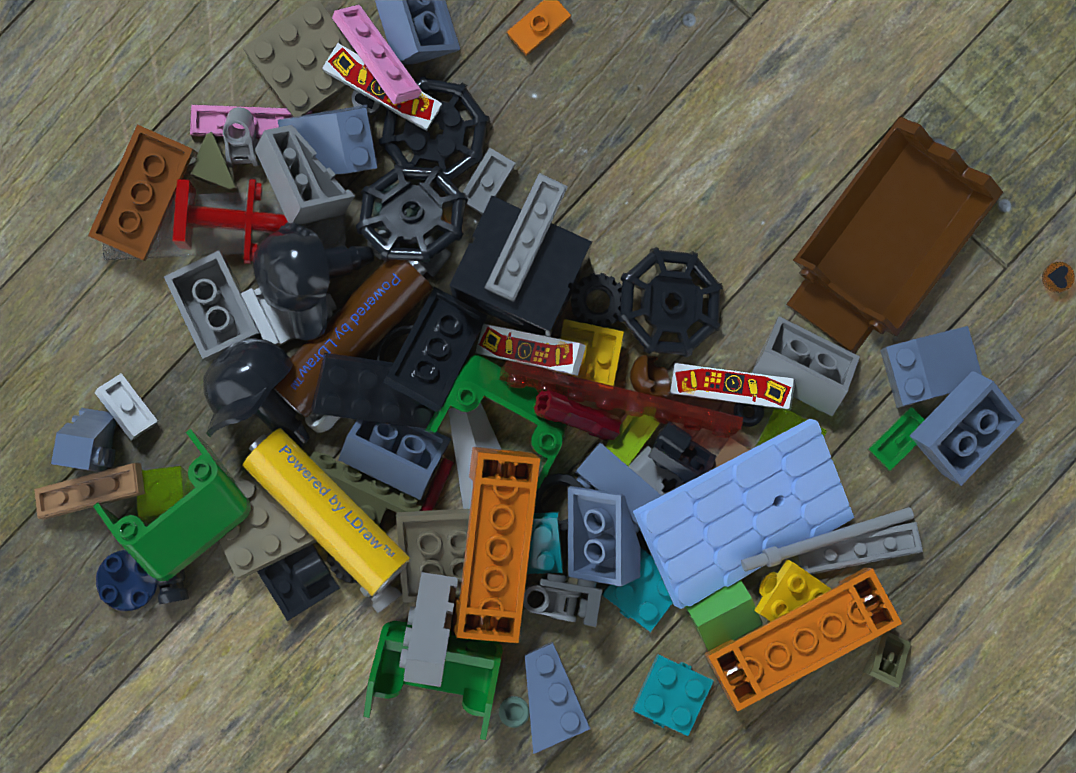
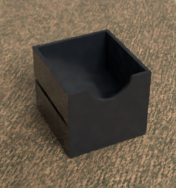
(545, 285)

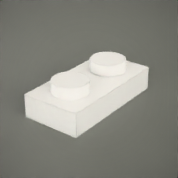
(126, 406)

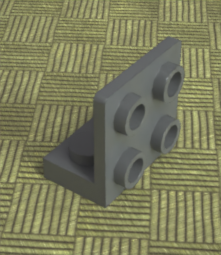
(588, 607)

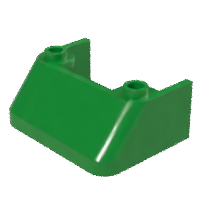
(481, 378)
(187, 526)
(468, 670)

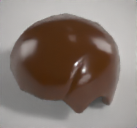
(649, 378)

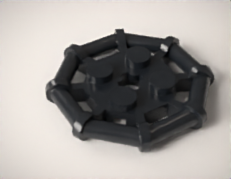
(453, 128)
(417, 228)
(658, 313)

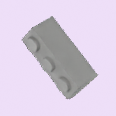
(817, 365)

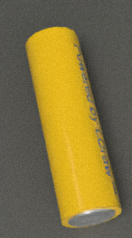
(325, 511)

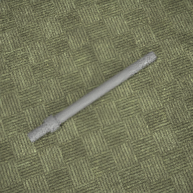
(774, 555)

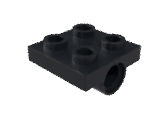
(680, 454)
(299, 581)

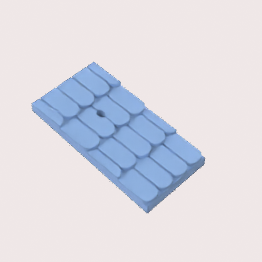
(737, 510)

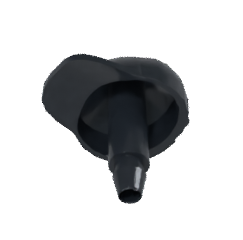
(296, 273)
(243, 385)

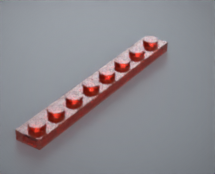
(612, 397)

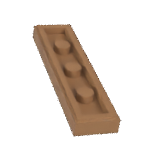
(87, 490)

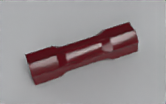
(561, 409)

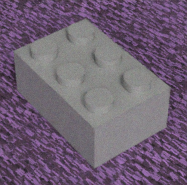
(212, 305)

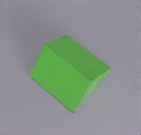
(724, 615)

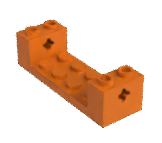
(497, 545)
(803, 639)

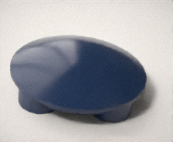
(124, 582)

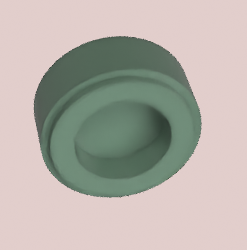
(514, 711)

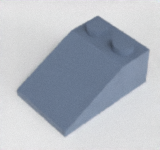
(339, 138)
(929, 365)
(601, 537)

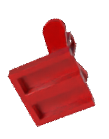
(190, 216)

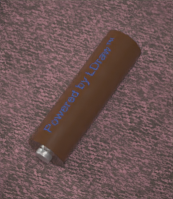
(356, 327)

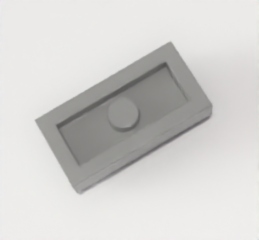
(488, 180)

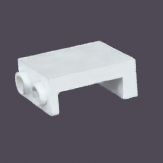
(271, 322)

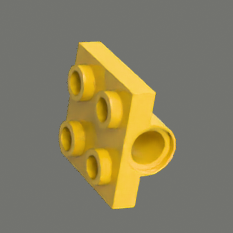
(600, 353)
(787, 590)

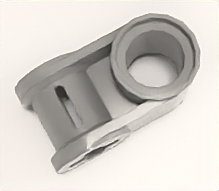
(240, 143)
(651, 473)
(554, 602)

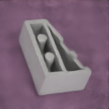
(299, 179)
(430, 630)

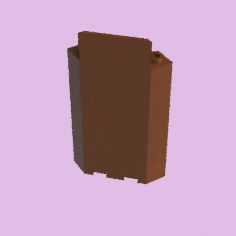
(890, 236)

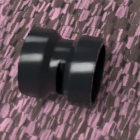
(176, 592)

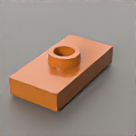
(538, 25)

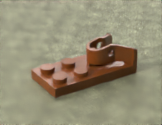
(141, 192)

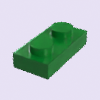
(896, 440)

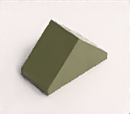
(212, 166)
(888, 659)

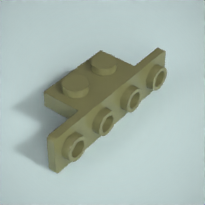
(368, 493)

